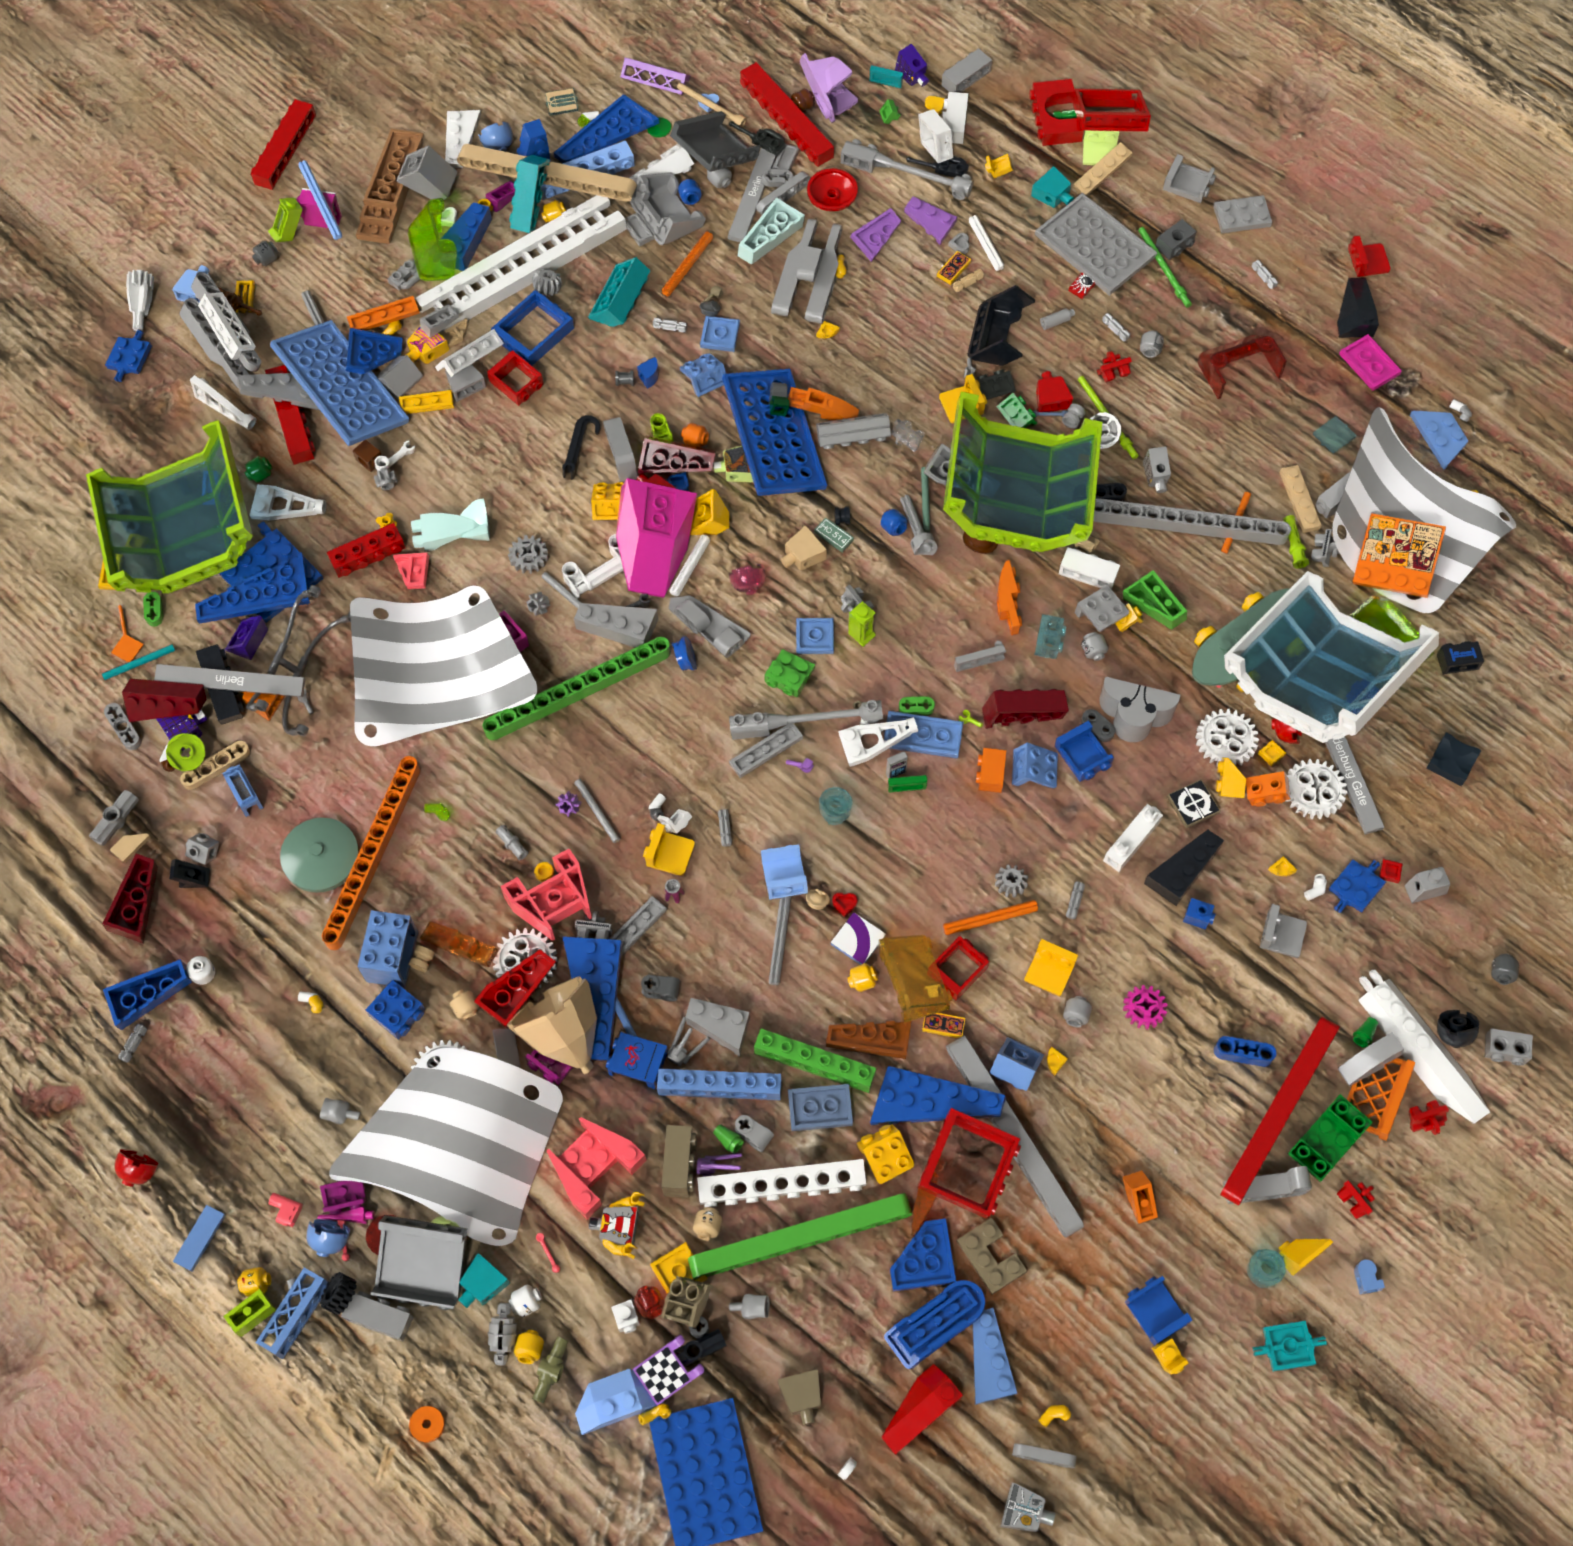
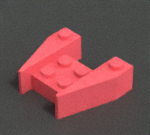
(552, 899)
(589, 1160)

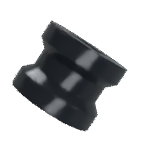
(842, 515)

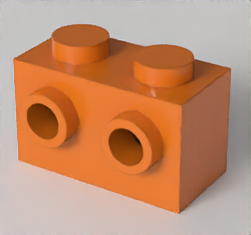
(1268, 789)

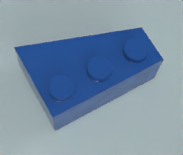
(533, 140)

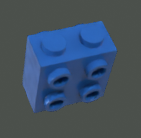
(395, 1010)

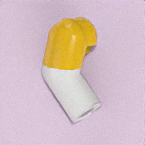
(313, 999)

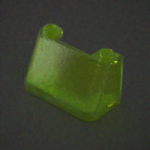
(432, 256)

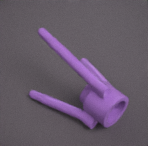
(707, 1165)

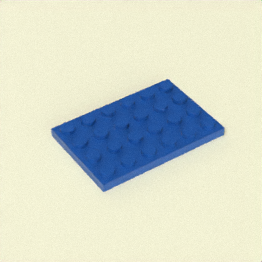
(705, 1475)

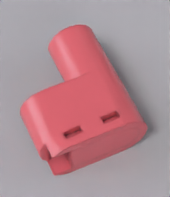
(288, 1210)

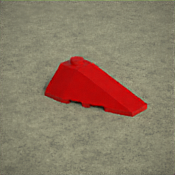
(514, 988)
(925, 1403)

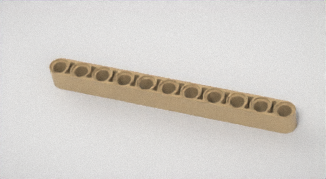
(557, 174)

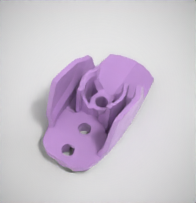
(826, 80)

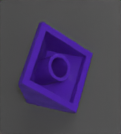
(247, 637)

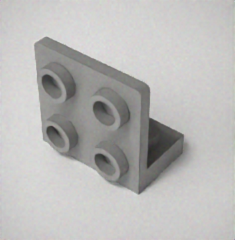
(1102, 608)
(1283, 933)

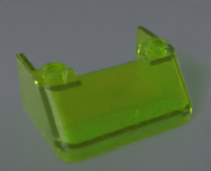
(1385, 617)

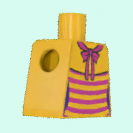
(426, 348)

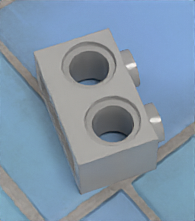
(1508, 1041)

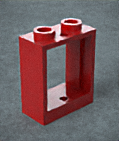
(504, 367)
(977, 957)

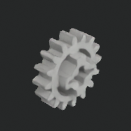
(528, 554)

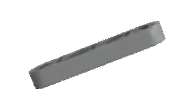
(785, 191)

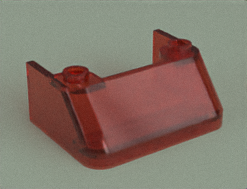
(1217, 358)

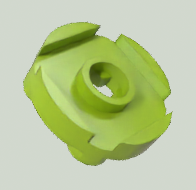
(185, 741)

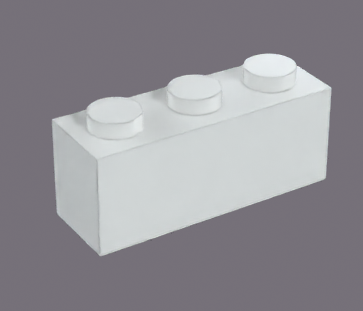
(956, 115)
(1088, 568)

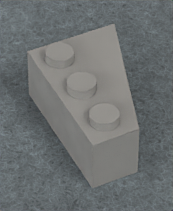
(719, 1022)

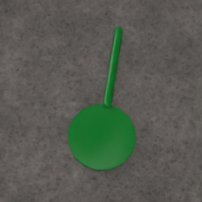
(661, 129)

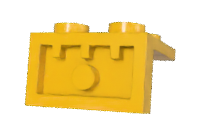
(606, 501)
(1051, 967)

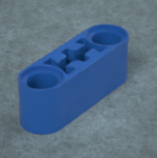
(1250, 1046)

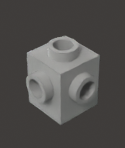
(201, 848)

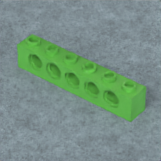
(814, 1060)

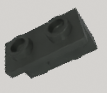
(996, 385)

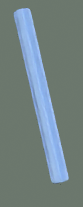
(320, 200)

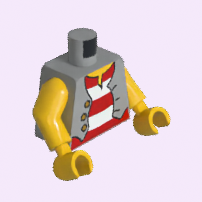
(619, 1225)

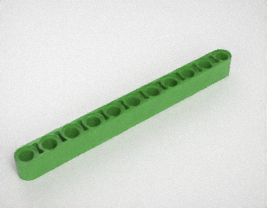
(582, 680)
(800, 1236)

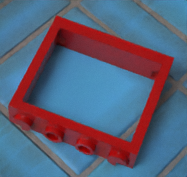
(1111, 121)

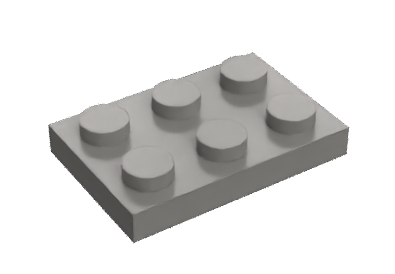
(1242, 214)

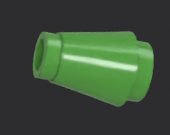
(728, 1138)

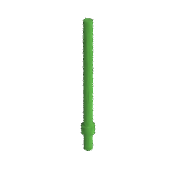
(1179, 290)

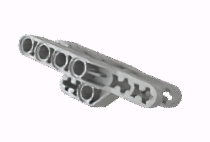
(803, 264)
(206, 336)

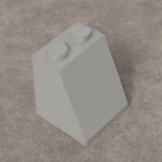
(427, 173)

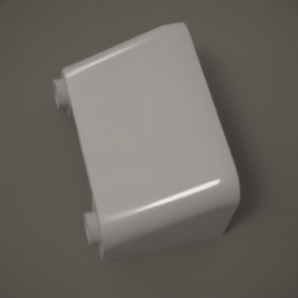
(661, 208)

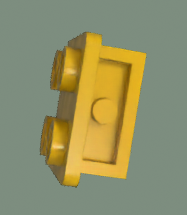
(949, 398)
(668, 851)
(886, 1153)

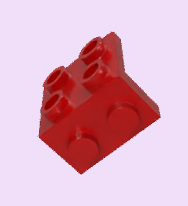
(1368, 258)

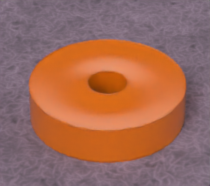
(417, 1420)

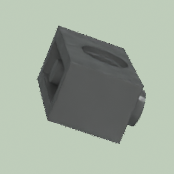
(1176, 239)

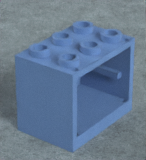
(387, 948)

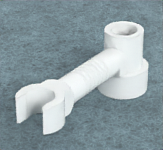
(384, 462)

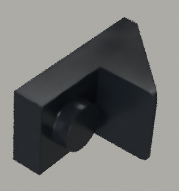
(189, 874)

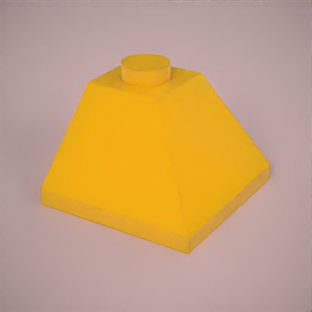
(709, 515)
(1302, 1252)

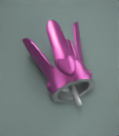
(673, 888)

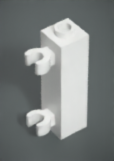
(1133, 837)

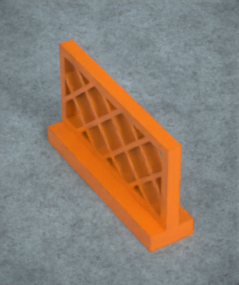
(1394, 1100)

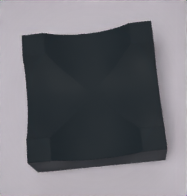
(1453, 759)

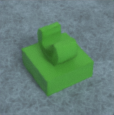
(889, 112)

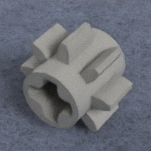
(385, 479)
(538, 603)

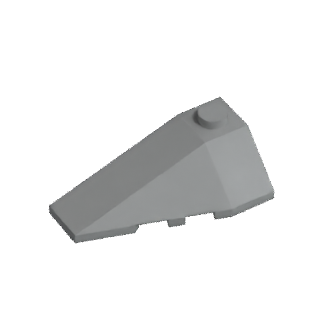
(938, 465)

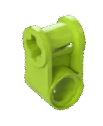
(662, 431)

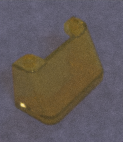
(914, 975)

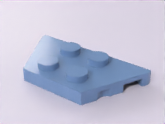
(1441, 434)

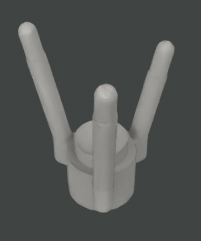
(677, 1053)

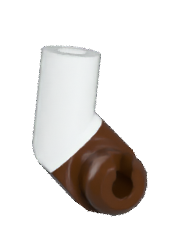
(164, 762)

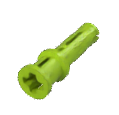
(1296, 549)

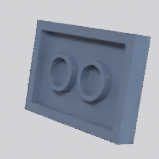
(820, 1107)

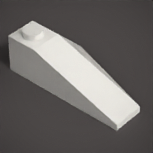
(673, 160)

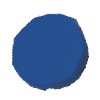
(685, 654)

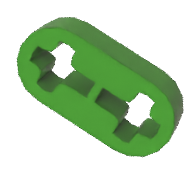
(149, 609)
(917, 705)

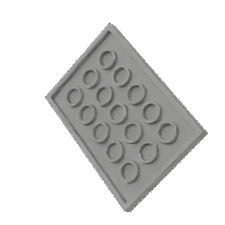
(1096, 243)

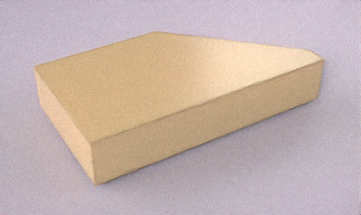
(455, 333)
(128, 846)

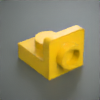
(1169, 1356)

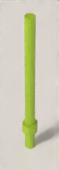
(1125, 442)

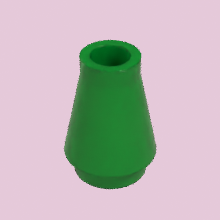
(1365, 1033)

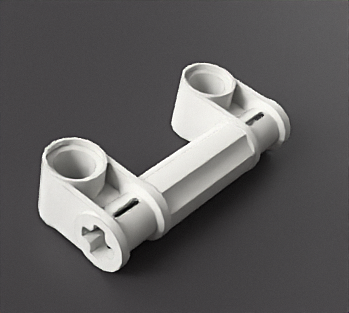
(581, 583)

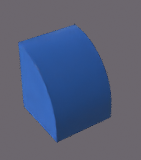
(648, 372)

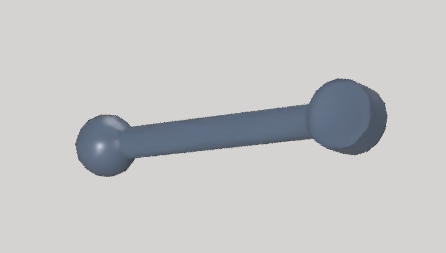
(1050, 413)

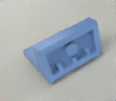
(704, 373)
(1034, 765)

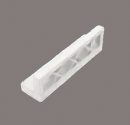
(218, 321)
(470, 353)

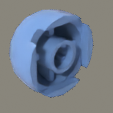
(497, 136)
(326, 1236)

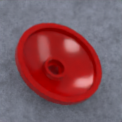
(832, 189)

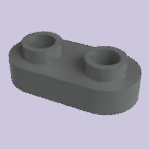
(1098, 724)

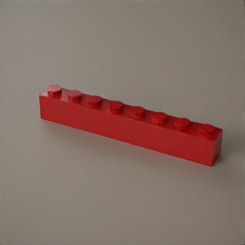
(786, 114)

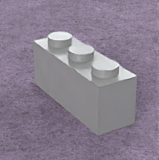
(966, 72)
(378, 1316)

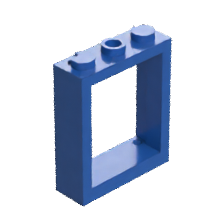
(522, 310)

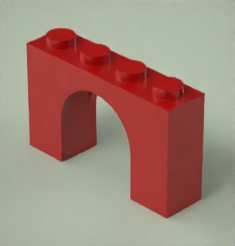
(1053, 130)

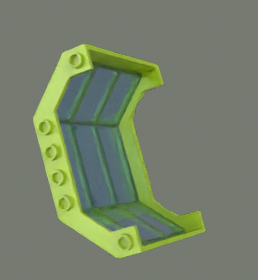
(1021, 482)
(172, 521)

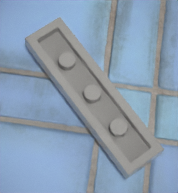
(766, 750)

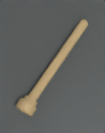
(737, 119)

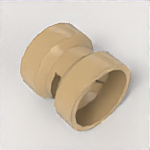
(421, 959)

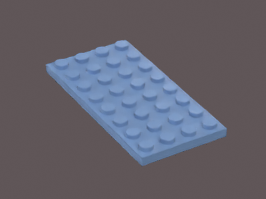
(350, 401)

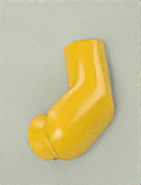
(661, 1410)
(1055, 1411)

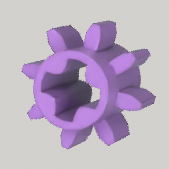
(568, 803)

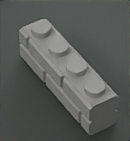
(853, 430)

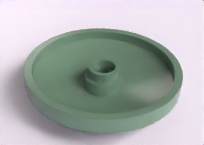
(319, 854)

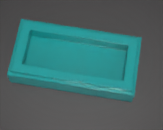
(886, 76)

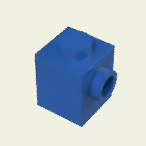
(1199, 914)

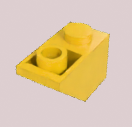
(1231, 780)

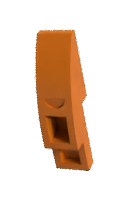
(819, 402)
(1007, 597)

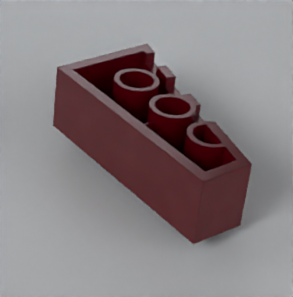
(161, 699)

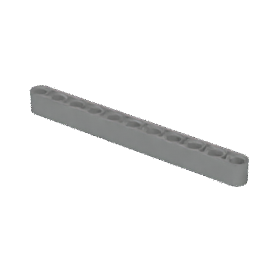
(1198, 520)
(1028, 1158)

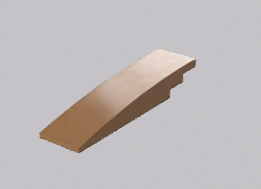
(384, 194)

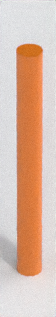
(1240, 511)

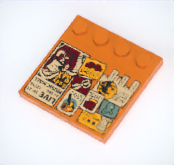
(1399, 555)

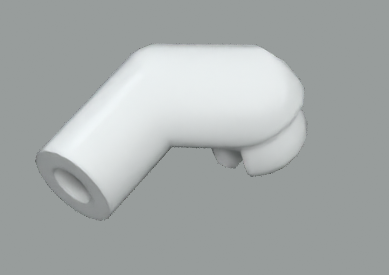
(1318, 887)

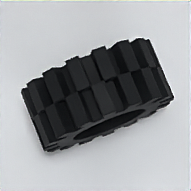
(338, 1293)

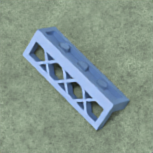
(298, 1319)

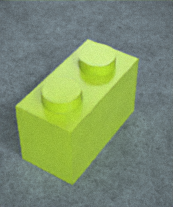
(250, 1313)

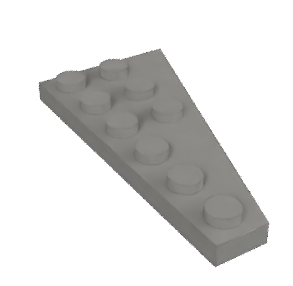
(276, 386)

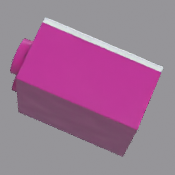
(310, 211)

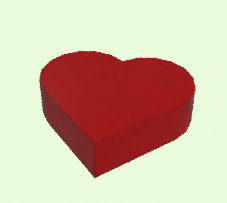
(844, 902)

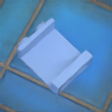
(784, 871)

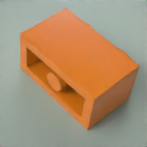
(992, 770)

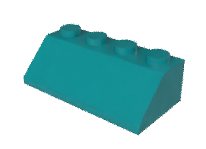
(620, 293)

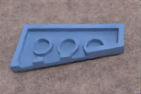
(991, 1365)

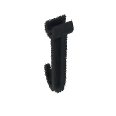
(576, 442)

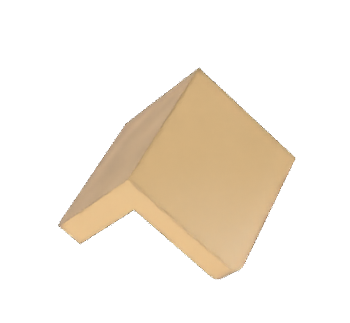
(1087, 546)

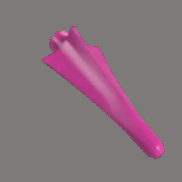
(357, 1215)

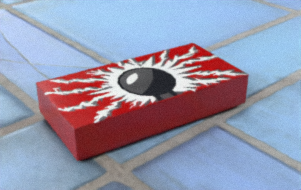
(1082, 286)

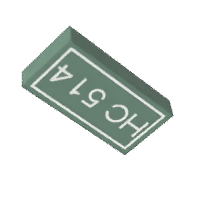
(833, 535)

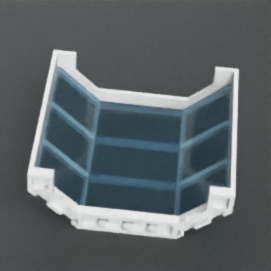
(1320, 665)

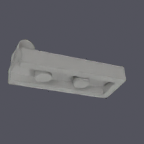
(980, 657)

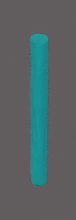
(138, 662)

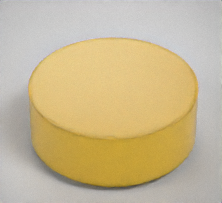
(544, 871)

